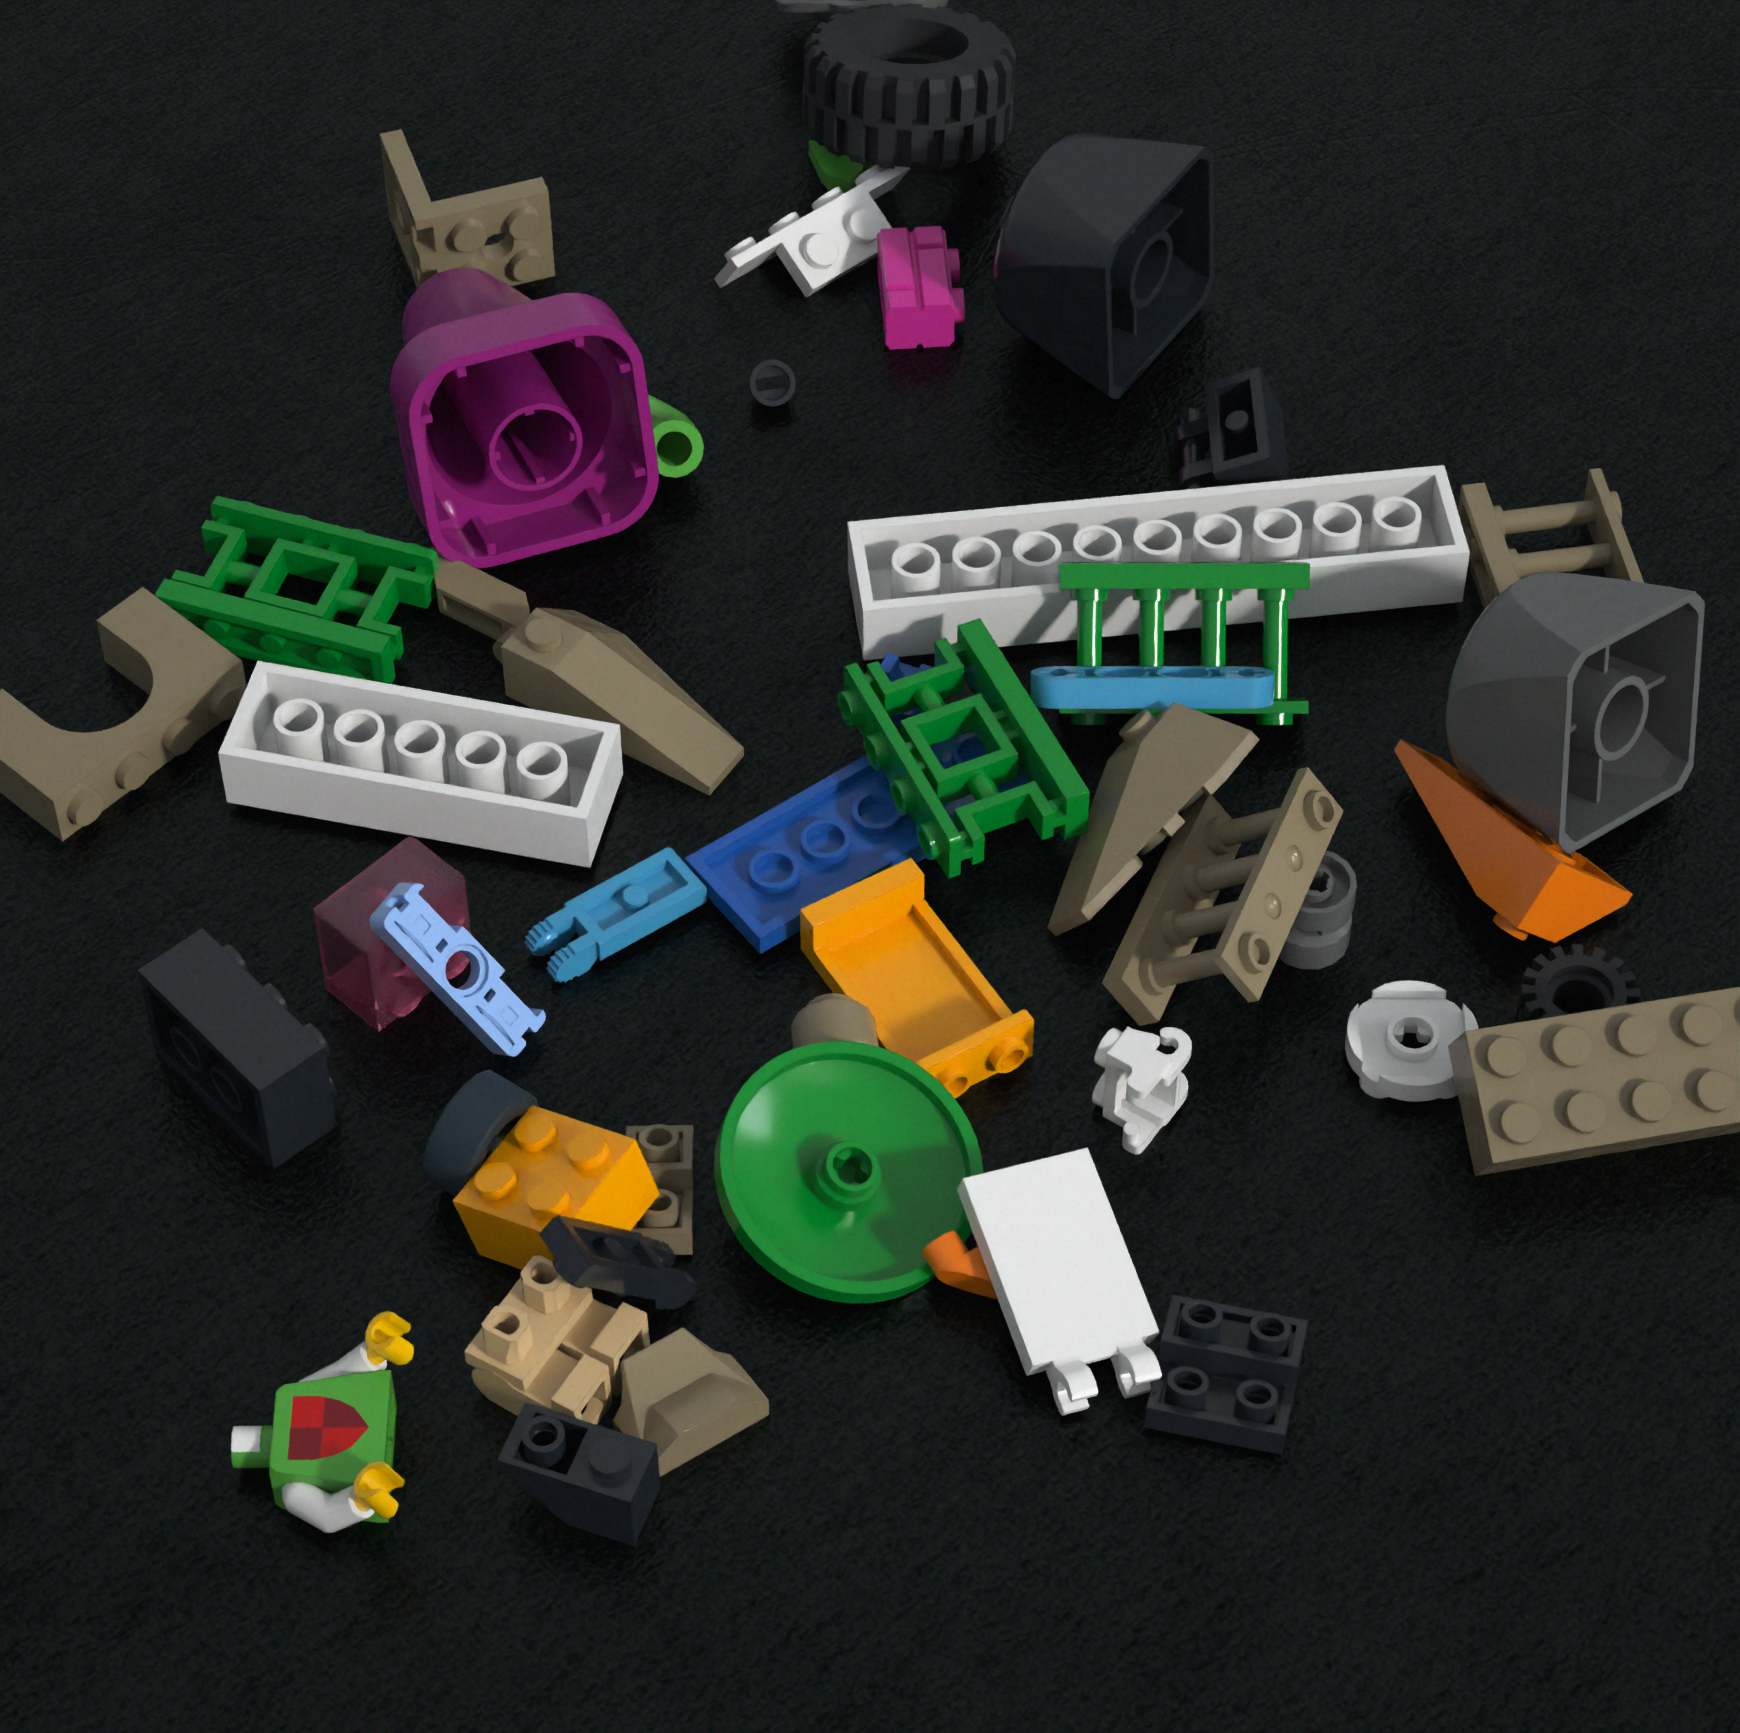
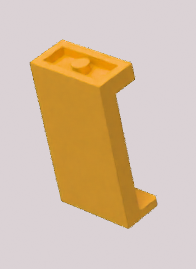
(915, 978)

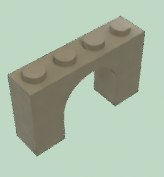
(74, 776)

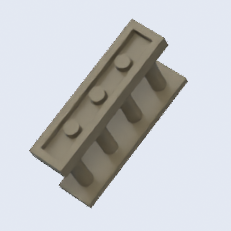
(1497, 567)
(1188, 880)

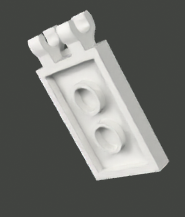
(1063, 1275)

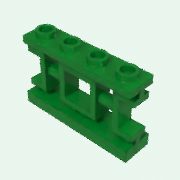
(290, 630)
(1005, 725)

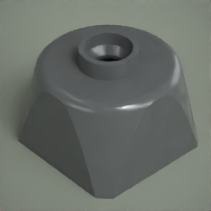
(1578, 701)

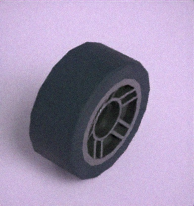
(472, 1129)

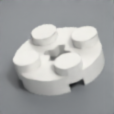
(1401, 1071)

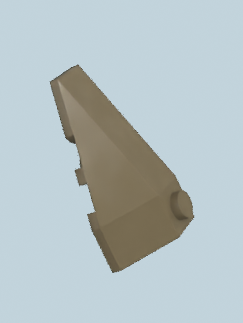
(596, 673)
(1145, 784)

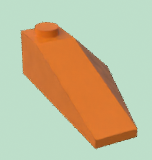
(1508, 861)

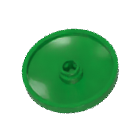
(844, 1170)

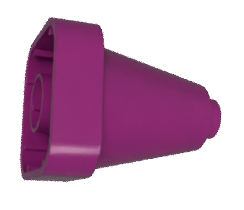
(519, 419)

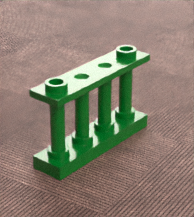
(1212, 587)

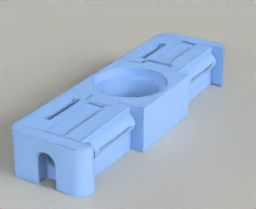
(425, 947)

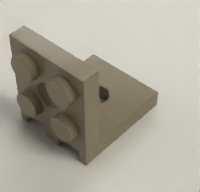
(455, 229)

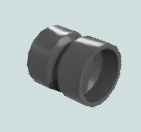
(1325, 917)

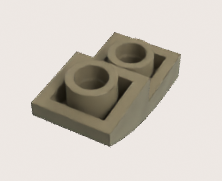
(671, 1162)

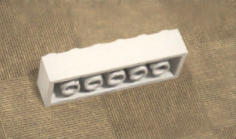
(422, 763)

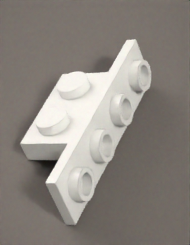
(824, 242)

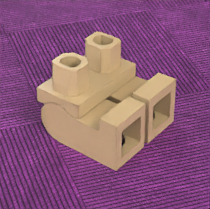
(554, 1346)

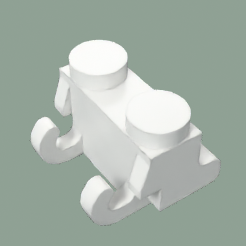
(1140, 1083)

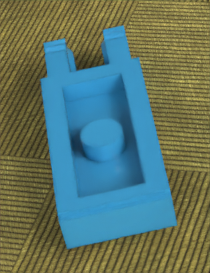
(616, 914)

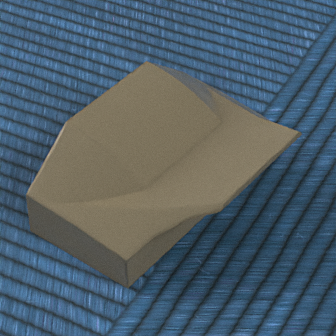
(685, 1398)

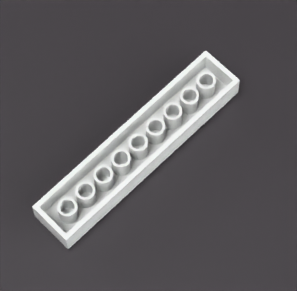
(1367, 538)

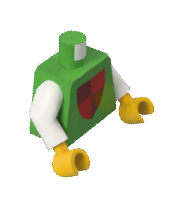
(335, 1435)

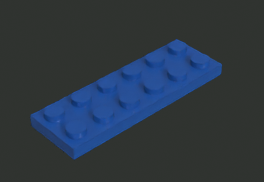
(817, 846)

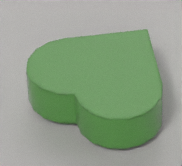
(835, 170)

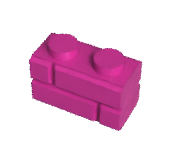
(917, 287)

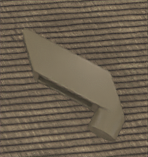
(479, 600)

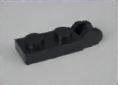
(617, 1262)

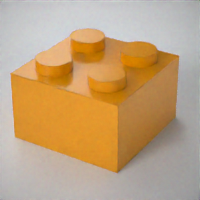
(549, 1170)

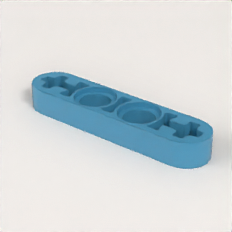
(1152, 687)

